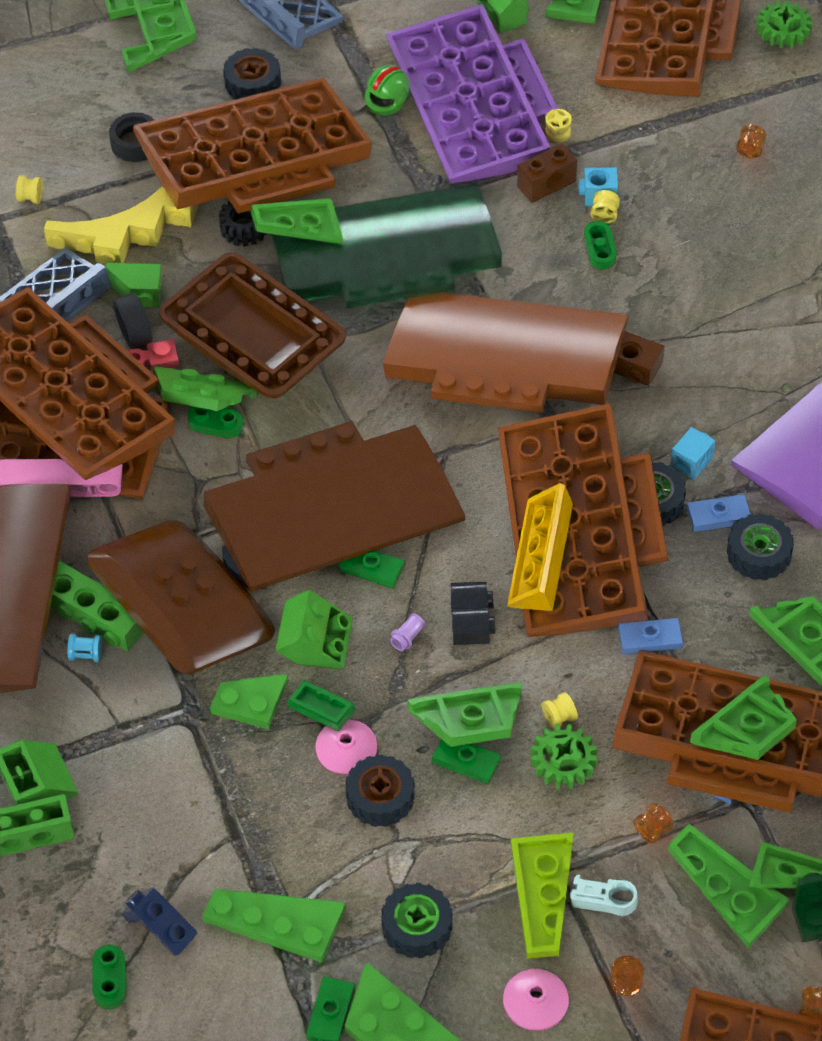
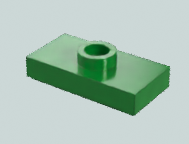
(375, 568)
(321, 705)
(468, 760)
(330, 1010)

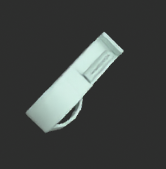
(597, 896)

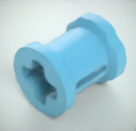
(84, 647)

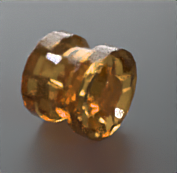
(751, 141)
(653, 823)
(626, 967)
(812, 1002)

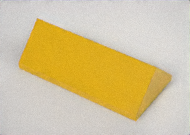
(541, 550)

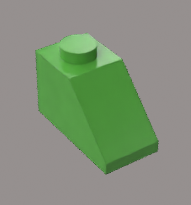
(137, 278)

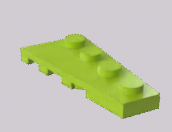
(541, 884)

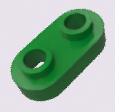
(601, 250)
(214, 422)
(109, 974)

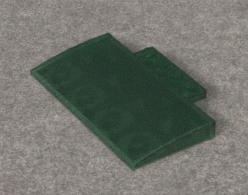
(394, 248)

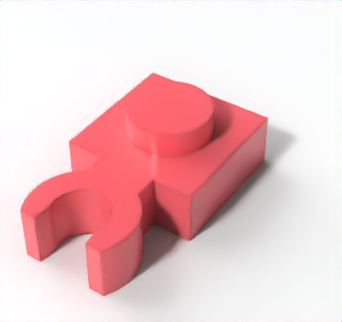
(157, 354)

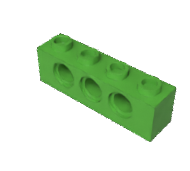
(83, 591)
(35, 825)

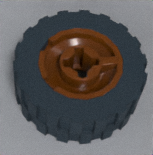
(251, 73)
(382, 807)

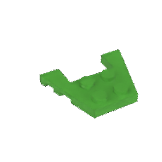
(163, 24)

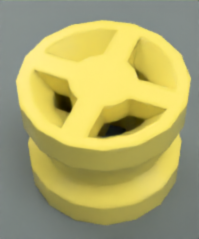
(558, 125)
(29, 189)
(605, 206)
(559, 710)

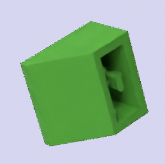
(506, 13)
(314, 632)
(34, 772)

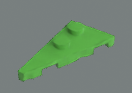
(781, 867)

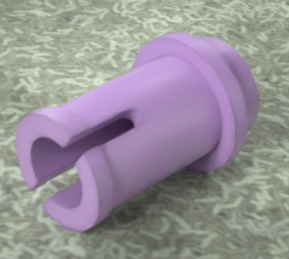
(402, 637)

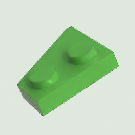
(250, 700)

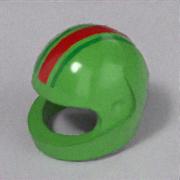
(387, 83)

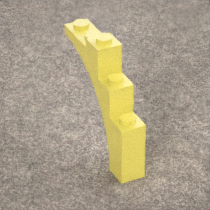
(112, 235)

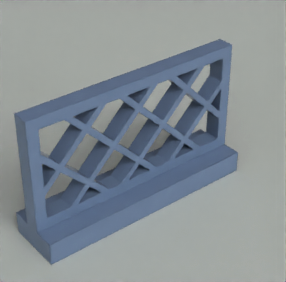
(290, 25)
(77, 291)

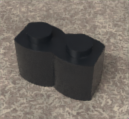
(470, 613)

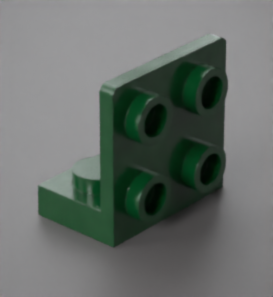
(808, 907)

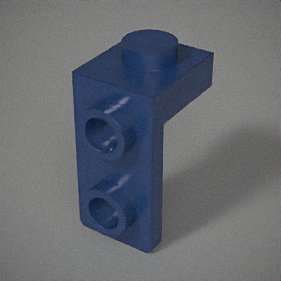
(160, 919)

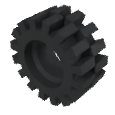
(238, 232)

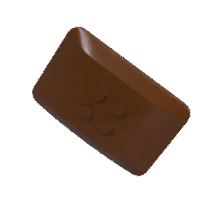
(252, 325)
(181, 596)

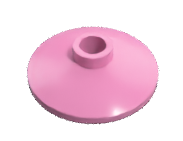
(340, 756)
(532, 1012)

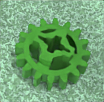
(784, 24)
(565, 746)

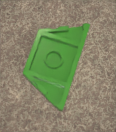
(200, 390)
(797, 630)
(469, 714)
(748, 723)
(388, 1014)

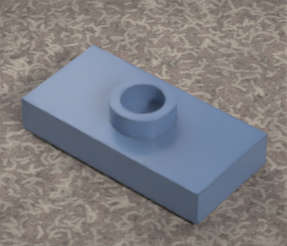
(717, 512)
(650, 636)

